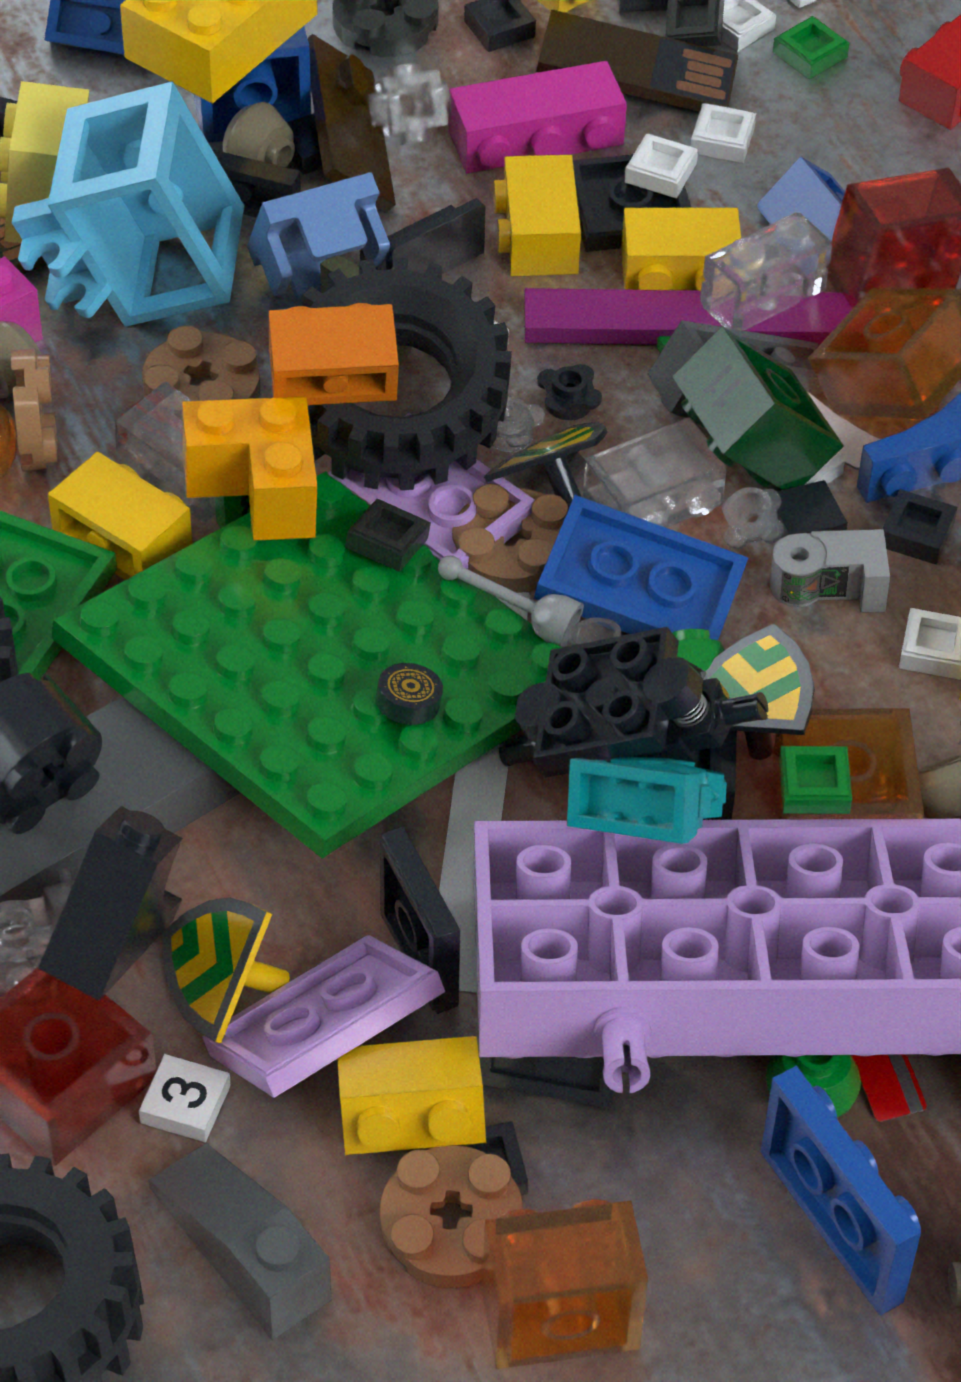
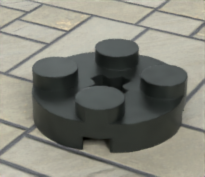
(386, 35)

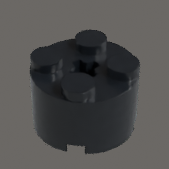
(44, 750)

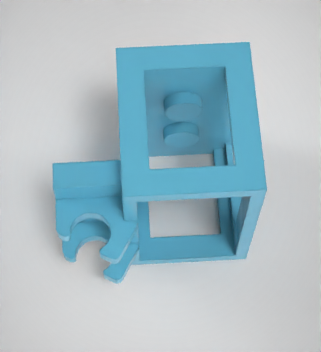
(121, 184)

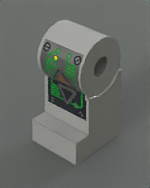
(831, 568)

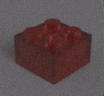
(898, 234)
(67, 1063)

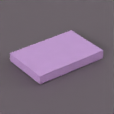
(443, 502)
(324, 1014)

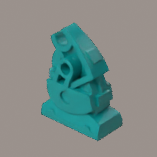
(644, 797)

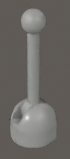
(550, 616)

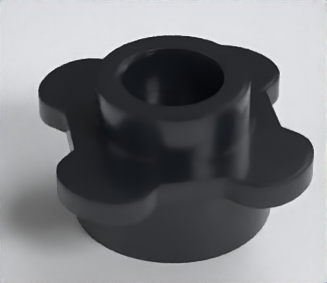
(569, 391)

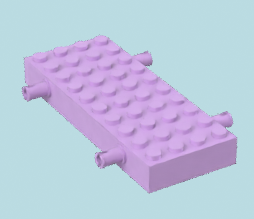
(720, 943)

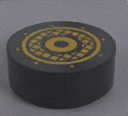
(409, 693)

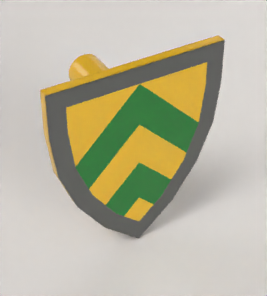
(212, 959)

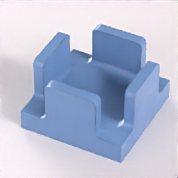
(315, 225)

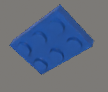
(640, 572)
(840, 1189)

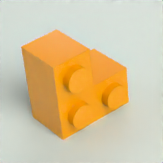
(254, 451)

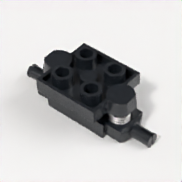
(624, 702)

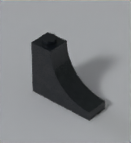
(114, 903)

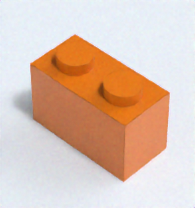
(334, 353)

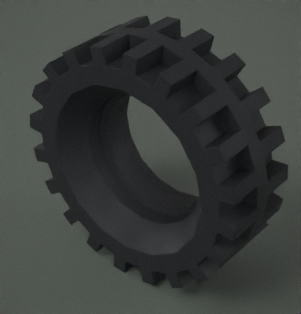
(460, 337)
(100, 1298)

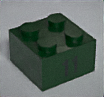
(755, 412)

